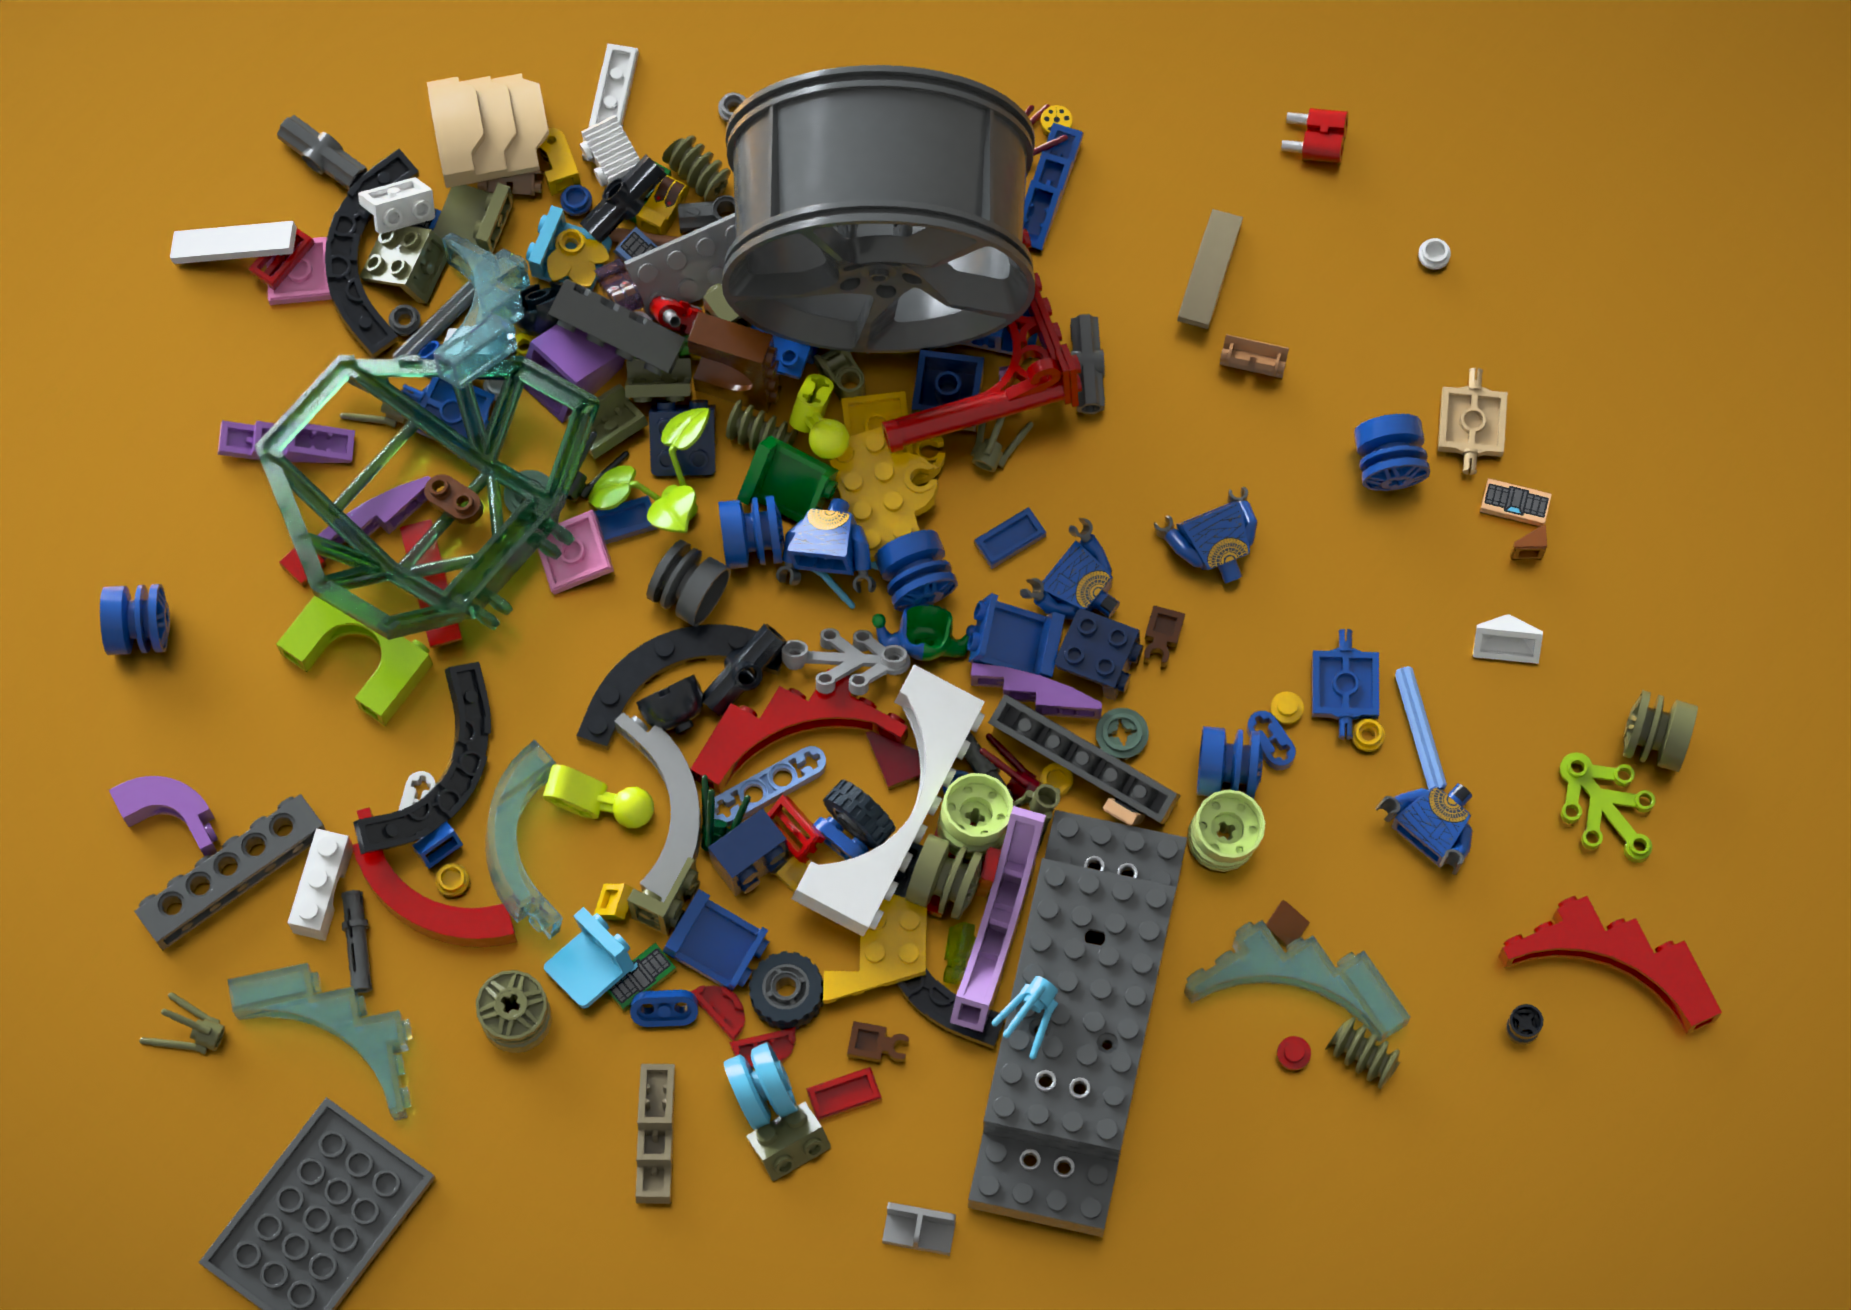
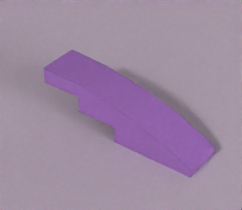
(310, 445)
(385, 510)
(1050, 696)

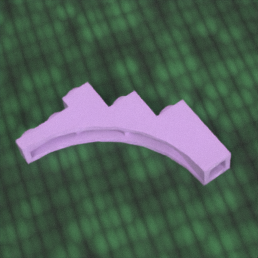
(999, 920)

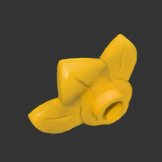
(577, 262)

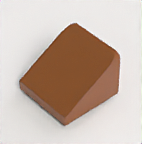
(1531, 545)
(1286, 924)

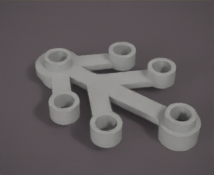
(883, 660)

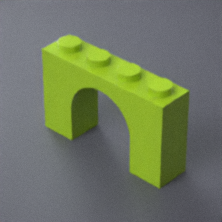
(400, 666)

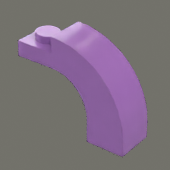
(159, 795)

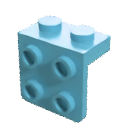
(548, 230)
(590, 960)

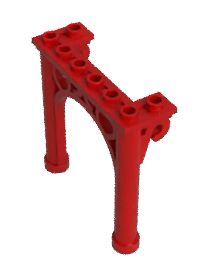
(1043, 383)

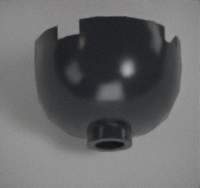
(535, 306)
(673, 705)

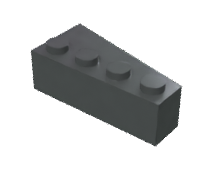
(617, 326)

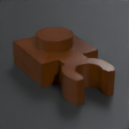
(1163, 630)
(870, 1041)

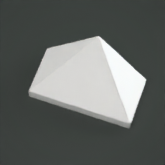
(1508, 640)

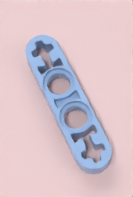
(765, 782)

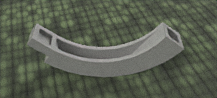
(686, 820)

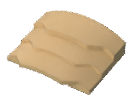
(487, 127)

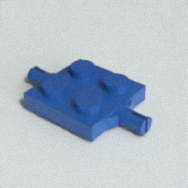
(441, 401)
(1345, 684)

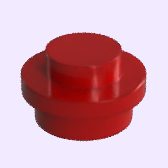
(1293, 1053)

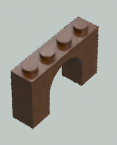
(734, 362)

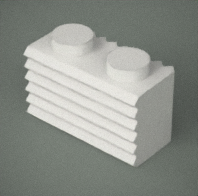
(609, 149)

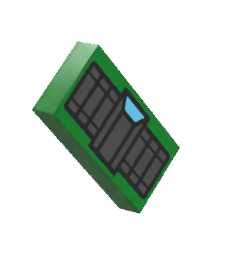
(649, 971)

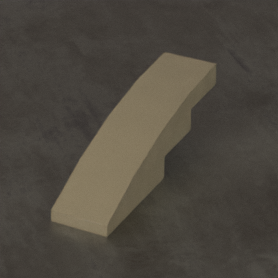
(1210, 269)
(655, 1133)

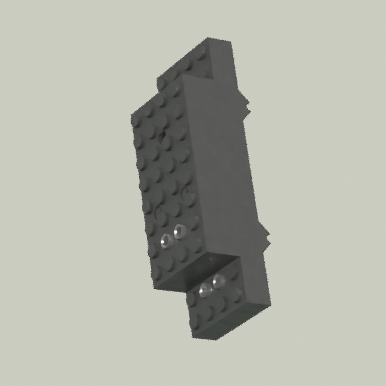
(1100, 1000)

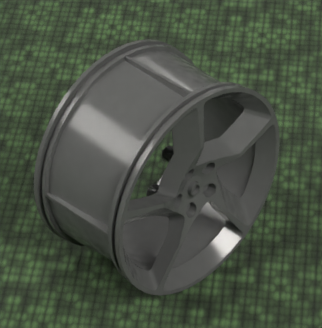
(879, 209)

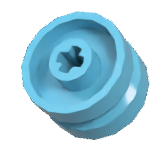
(758, 1086)

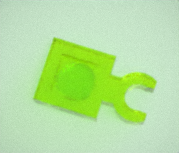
(958, 949)

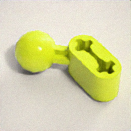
(826, 436)
(588, 797)

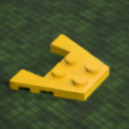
(887, 954)

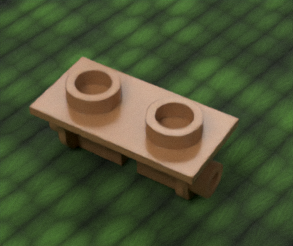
(522, 183)
(1254, 356)

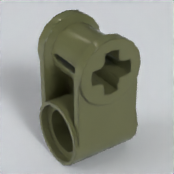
(841, 369)

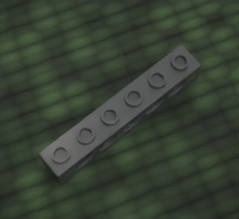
(1084, 759)
(225, 889)

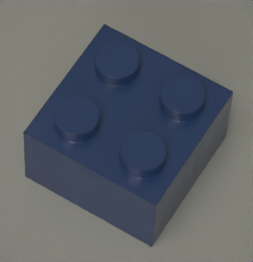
(946, 379)
(749, 853)

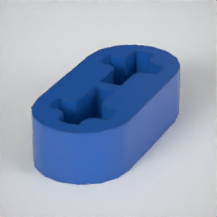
(1277, 736)

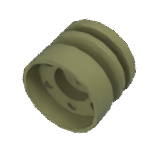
(1660, 730)
(944, 877)
(518, 1029)

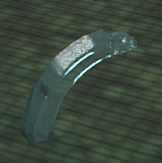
(513, 886)

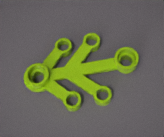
(1604, 802)

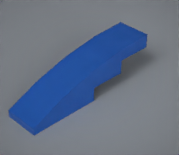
(1049, 184)

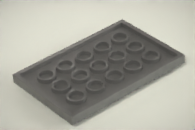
(318, 1215)

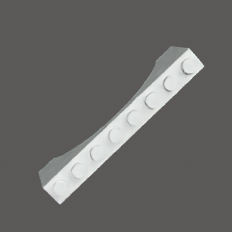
(855, 888)

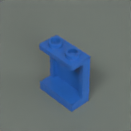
(1015, 637)
(716, 942)

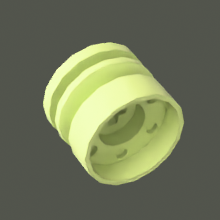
(976, 800)
(1231, 813)

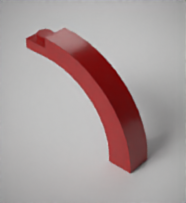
(445, 923)

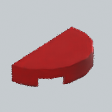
(723, 1008)
(780, 1041)

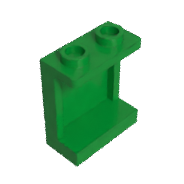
(791, 476)

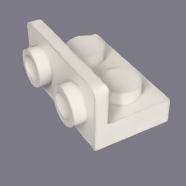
(399, 204)

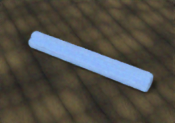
(1420, 728)

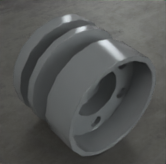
(688, 583)

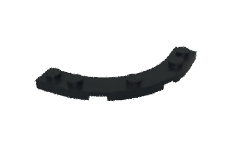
(342, 256)
(656, 657)
(458, 778)
(929, 994)

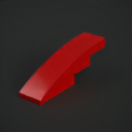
(411, 535)

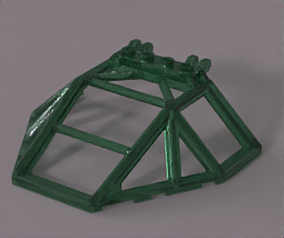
(511, 541)

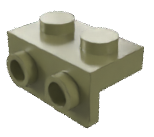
(644, 384)
(615, 420)
(789, 1141)

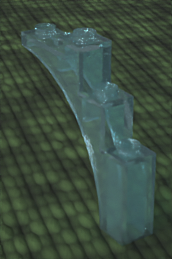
(488, 328)
(1260, 959)
(292, 995)

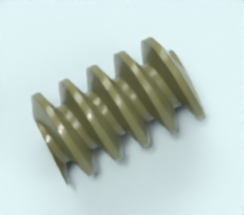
(697, 168)
(755, 429)
(1365, 1052)

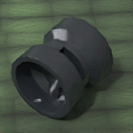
(1528, 1019)

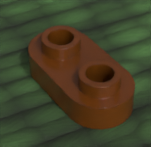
(451, 497)

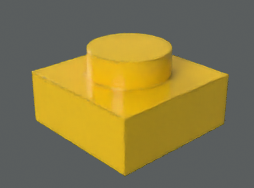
(613, 901)

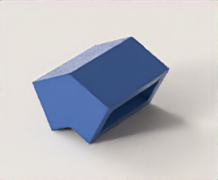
(433, 840)

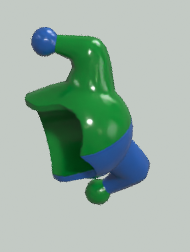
(924, 633)

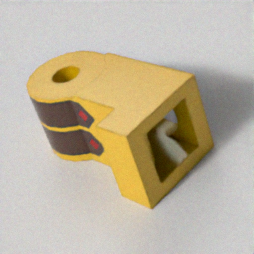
(559, 157)
(662, 206)

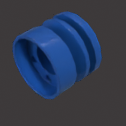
(1391, 452)
(750, 532)
(915, 569)
(128, 619)
(1229, 762)

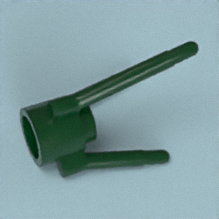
(713, 828)

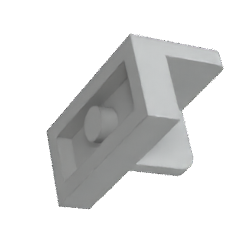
(919, 1228)

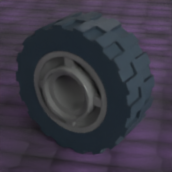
(859, 814)
(784, 970)

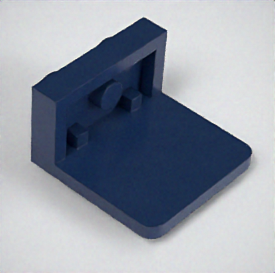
(695, 460)
(1100, 651)

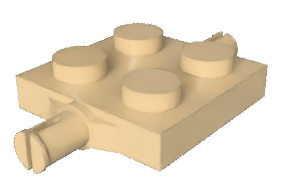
(1472, 421)

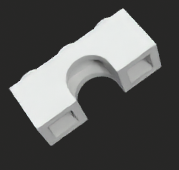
(324, 866)

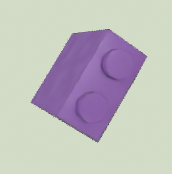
(573, 359)

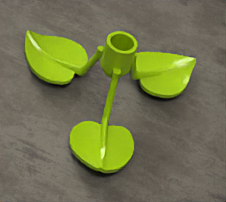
(677, 503)

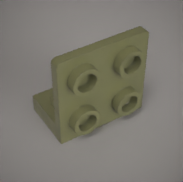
(475, 214)
(407, 259)
(650, 911)

